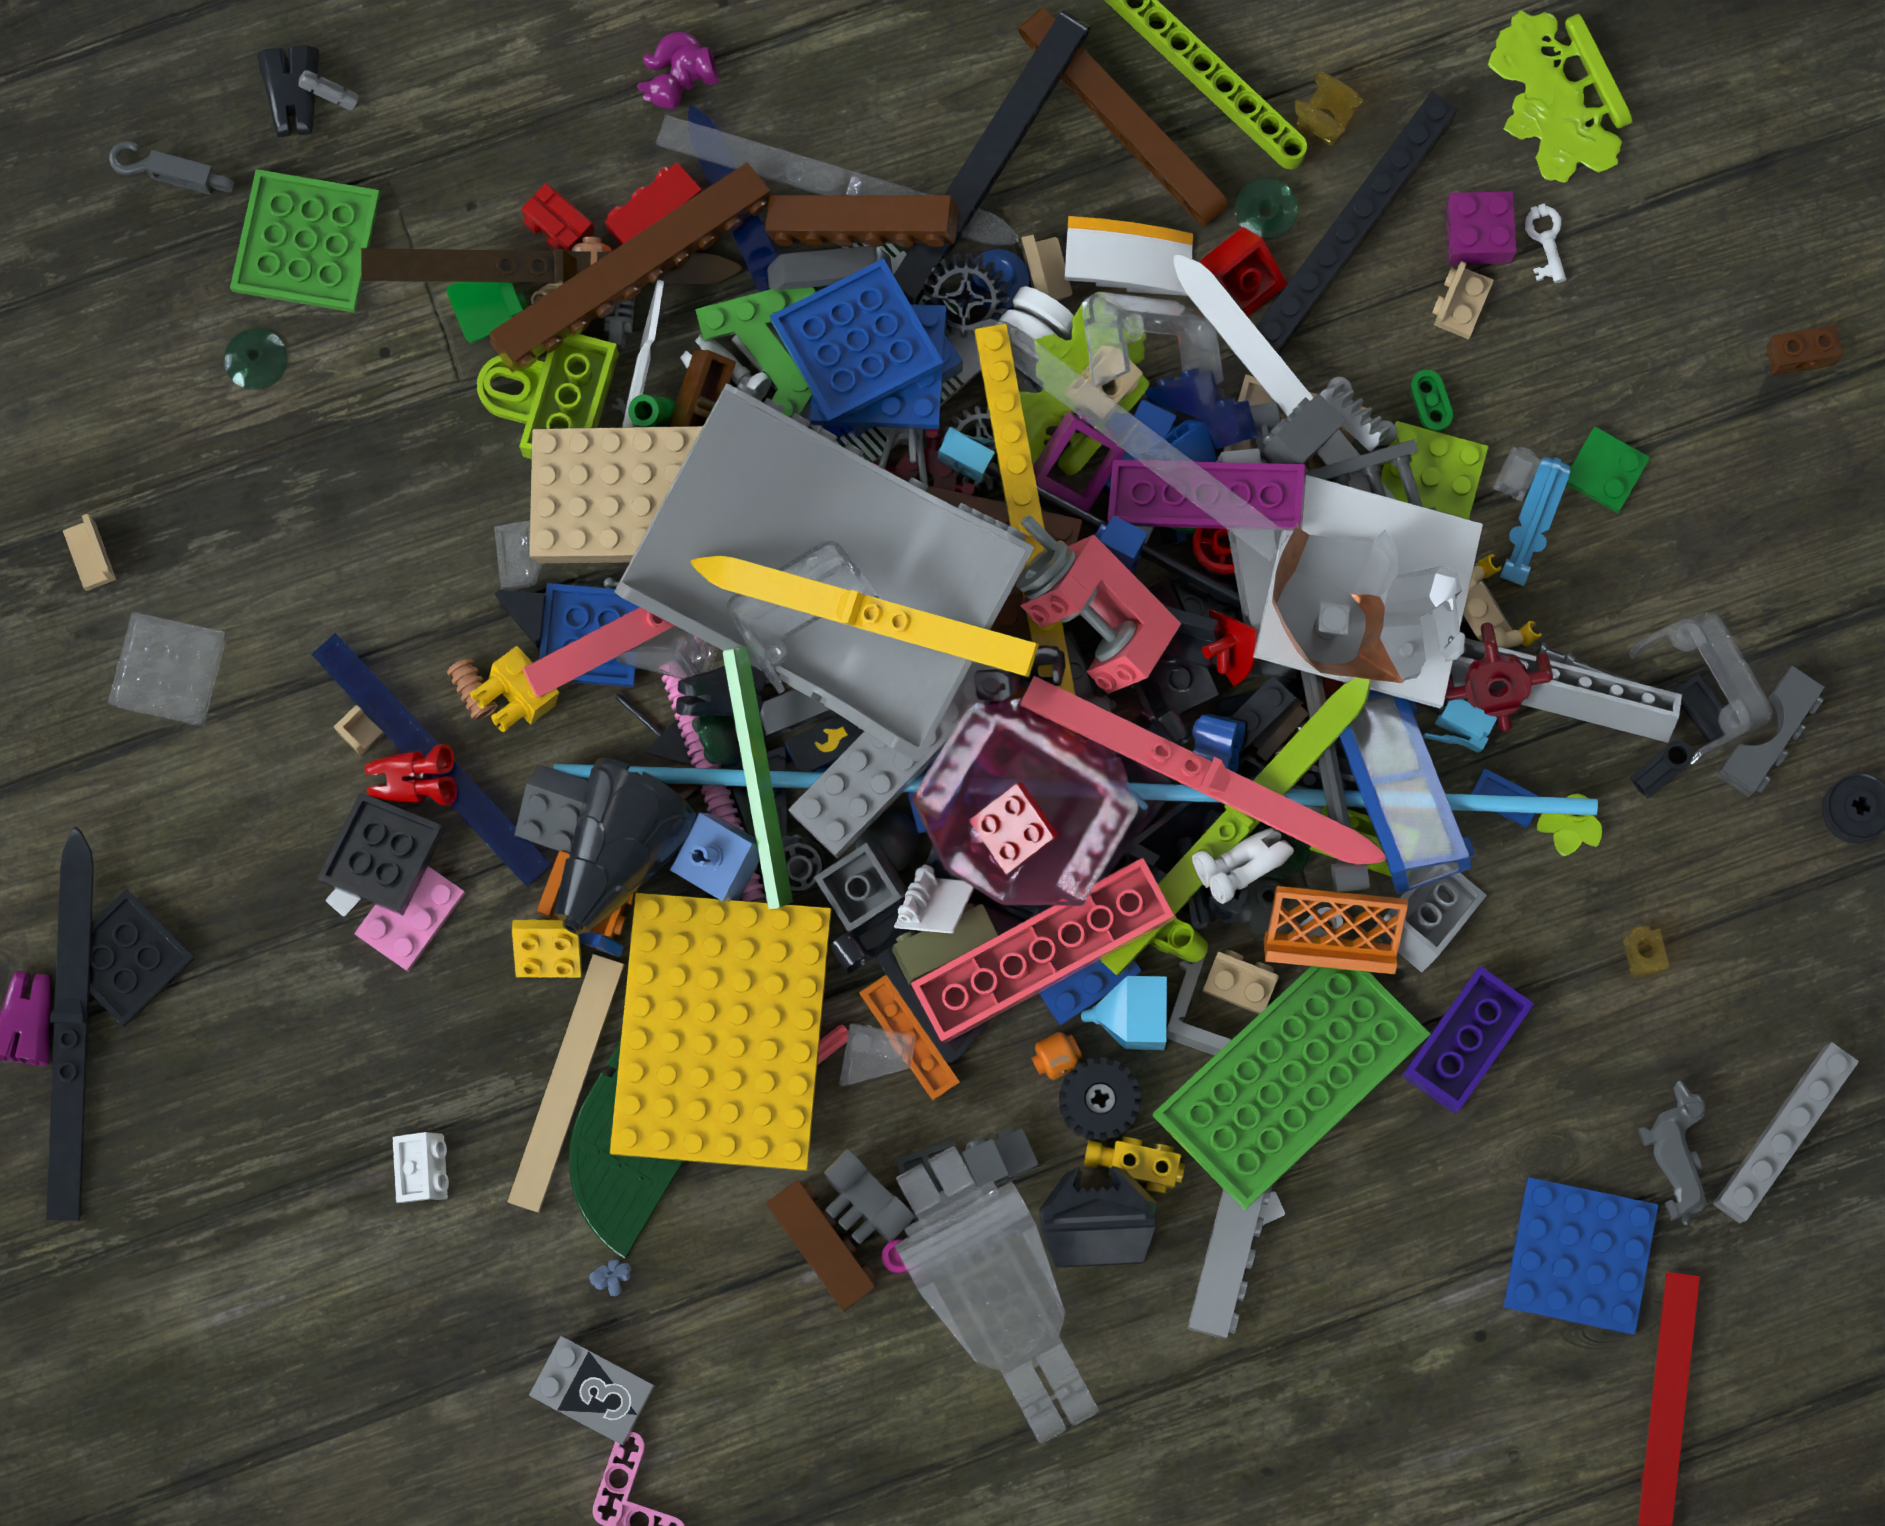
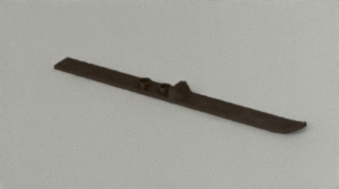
(518, 266)

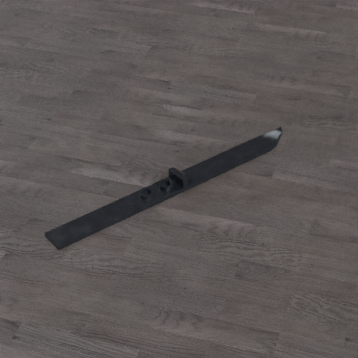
(70, 1029)

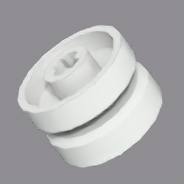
(1039, 315)

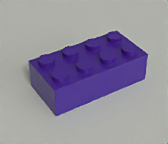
(1467, 1040)

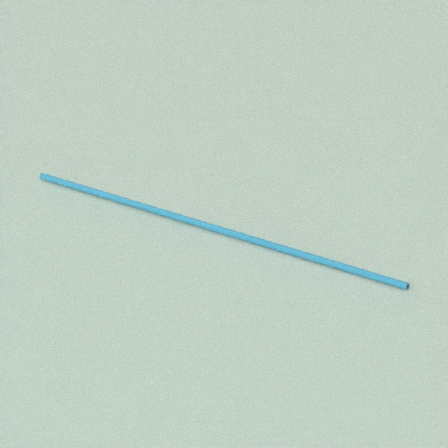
(1165, 792)

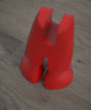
(408, 776)

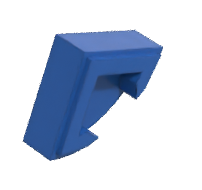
(601, 943)

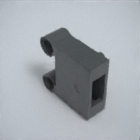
(867, 1199)

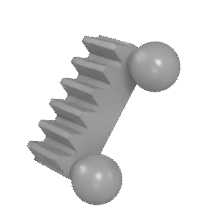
(1358, 422)

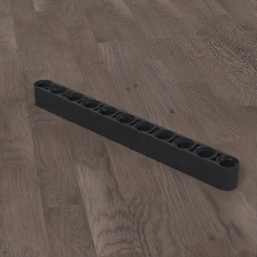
(998, 144)

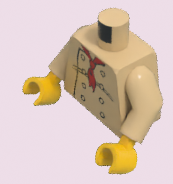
(1482, 608)

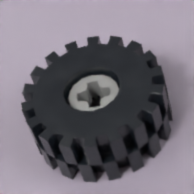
(1090, 1119)

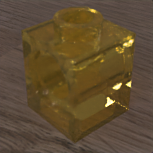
(1640, 965)

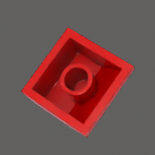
(1245, 270)

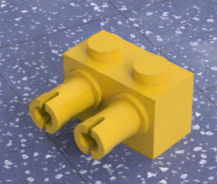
(510, 680)

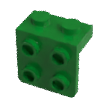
(484, 306)

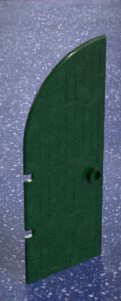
(613, 1190)

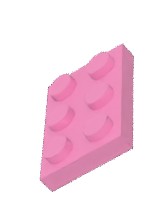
(408, 935)

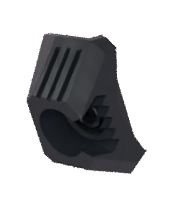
(1098, 1225)

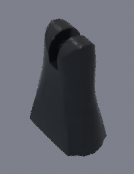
(281, 83)
(710, 693)

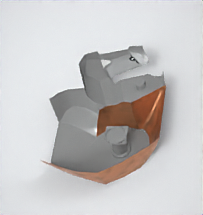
(1356, 613)

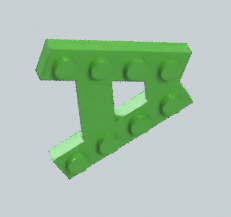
(749, 321)

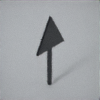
(670, 742)

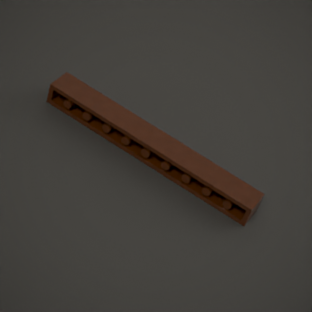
(629, 268)

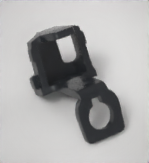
(1045, 656)

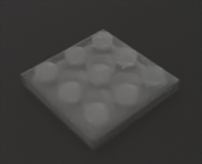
(167, 669)

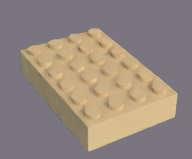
(600, 489)

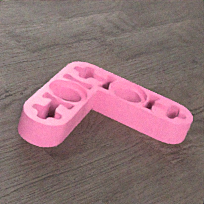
(625, 1508)

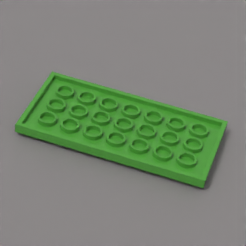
(1290, 1078)

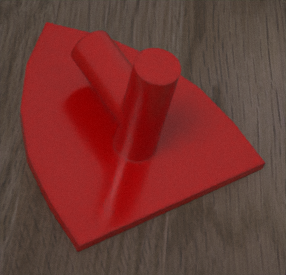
(1233, 650)

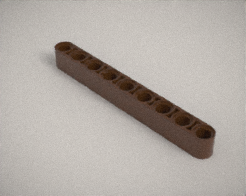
(1133, 128)

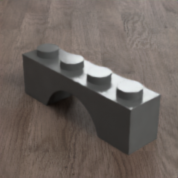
(1792, 699)

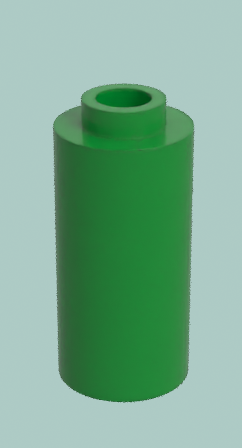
(650, 410)

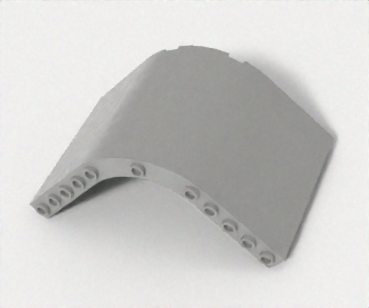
(775, 489)

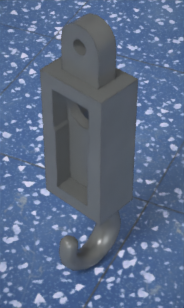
(171, 170)

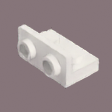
(420, 1167)

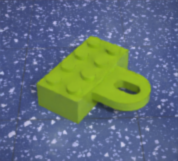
(557, 393)

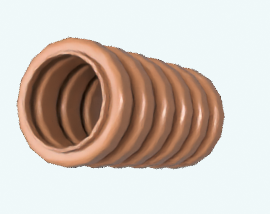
(467, 680)

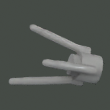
(909, 437)

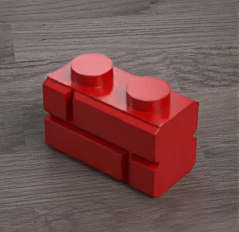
(556, 219)

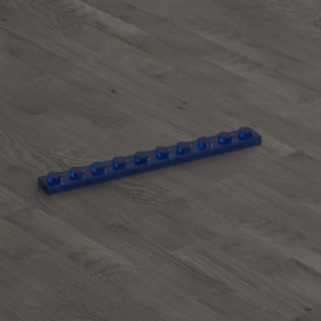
(410, 736)

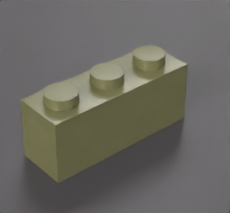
(930, 950)

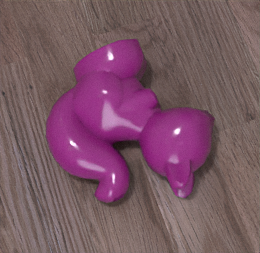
(687, 63)

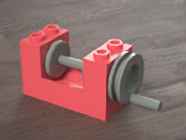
(1107, 595)

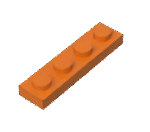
(896, 1016)

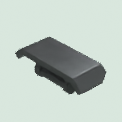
(821, 266)

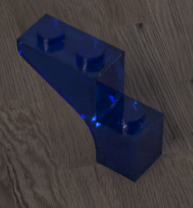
(1199, 397)

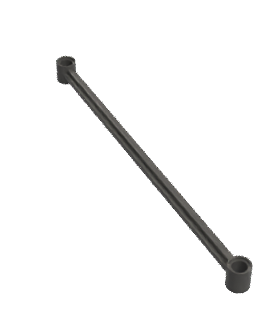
(1345, 875)

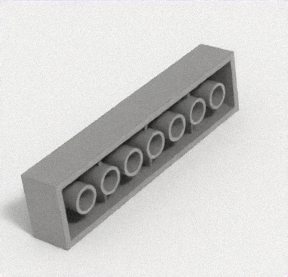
(874, 776)

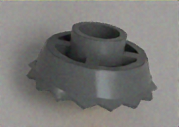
(803, 862)

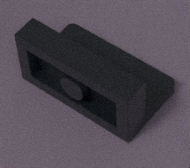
(1191, 637)

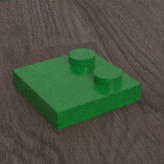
(1606, 469)

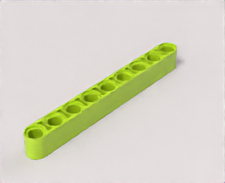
(1217, 74)

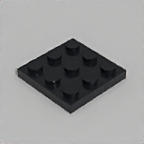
(381, 854)
(132, 958)

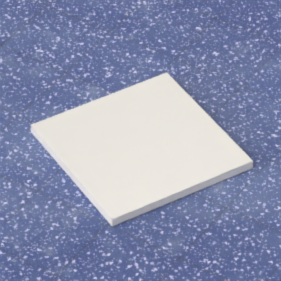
(1422, 541)

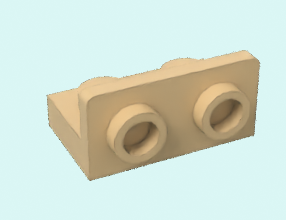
(1463, 301)
(1241, 982)

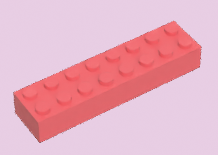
(1042, 951)

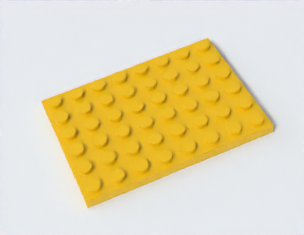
(721, 1032)

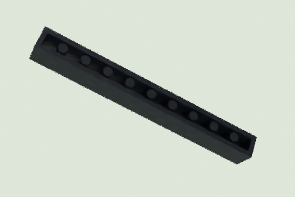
(1356, 221)

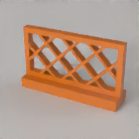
(1331, 949)

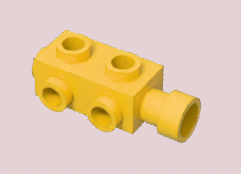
(1145, 1162)

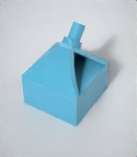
(1134, 1013)

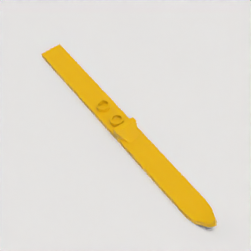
(869, 613)

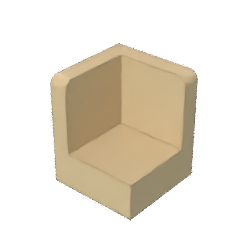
(358, 730)

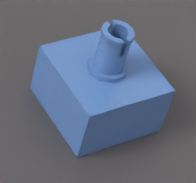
(717, 857)

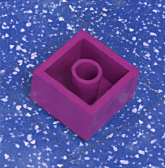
(1480, 228)

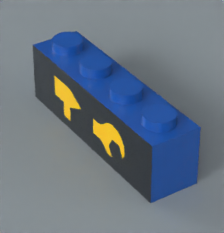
(822, 744)

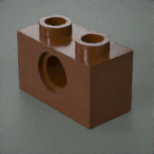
(1804, 350)

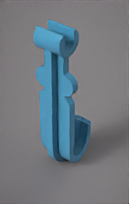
(1535, 518)

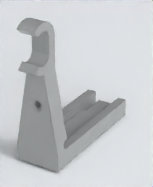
(1184, 1033)

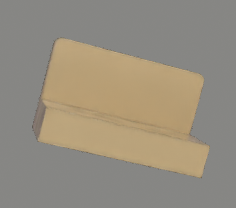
(1046, 267)
(89, 554)

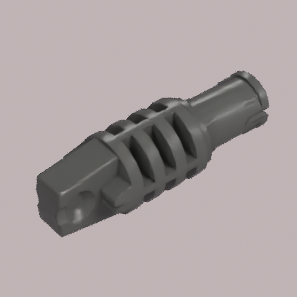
(620, 322)

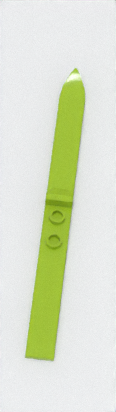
(1234, 825)

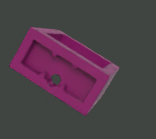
(1054, 448)

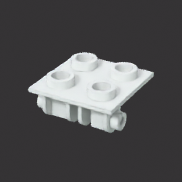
(933, 903)

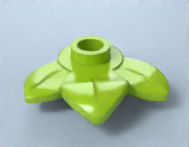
(1571, 829)

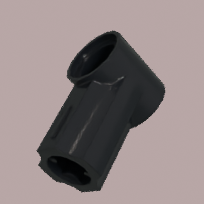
(1660, 769)

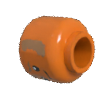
(1056, 1055)

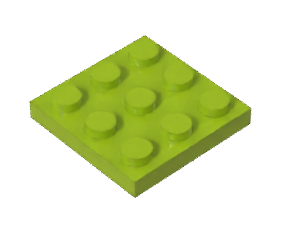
(1443, 469)

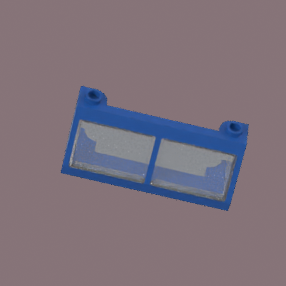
(1403, 794)

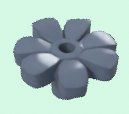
(611, 1276)

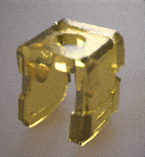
(1332, 96)

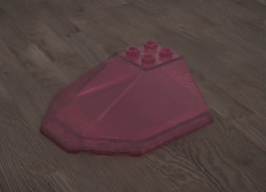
(1067, 774)

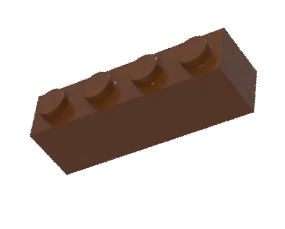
(820, 1244)

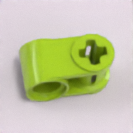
(1181, 940)

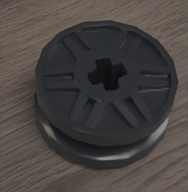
(1842, 817)

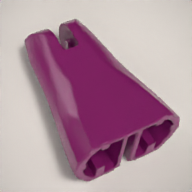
(26, 1020)

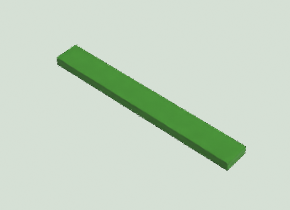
(757, 777)

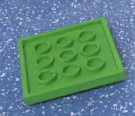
(304, 240)

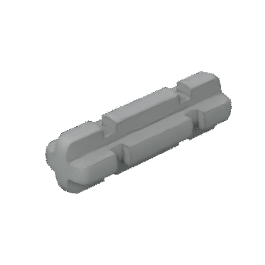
(328, 90)

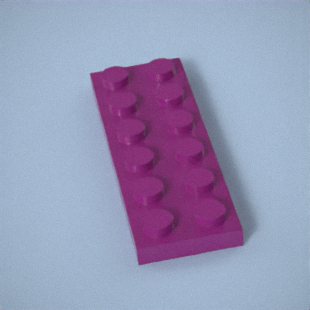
(1149, 501)

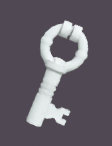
(1547, 238)

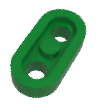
(1431, 402)

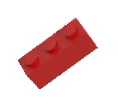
(651, 203)

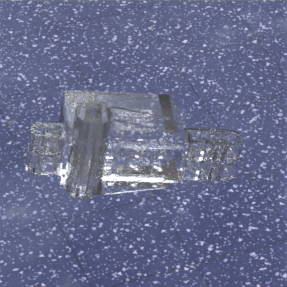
(992, 1287)

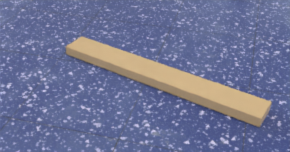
(566, 1083)

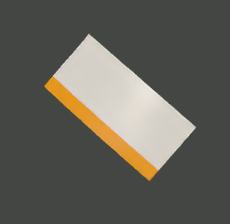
(1125, 255)

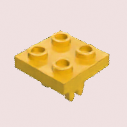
(545, 949)

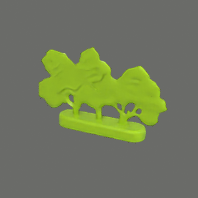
(1553, 104)
(1045, 410)

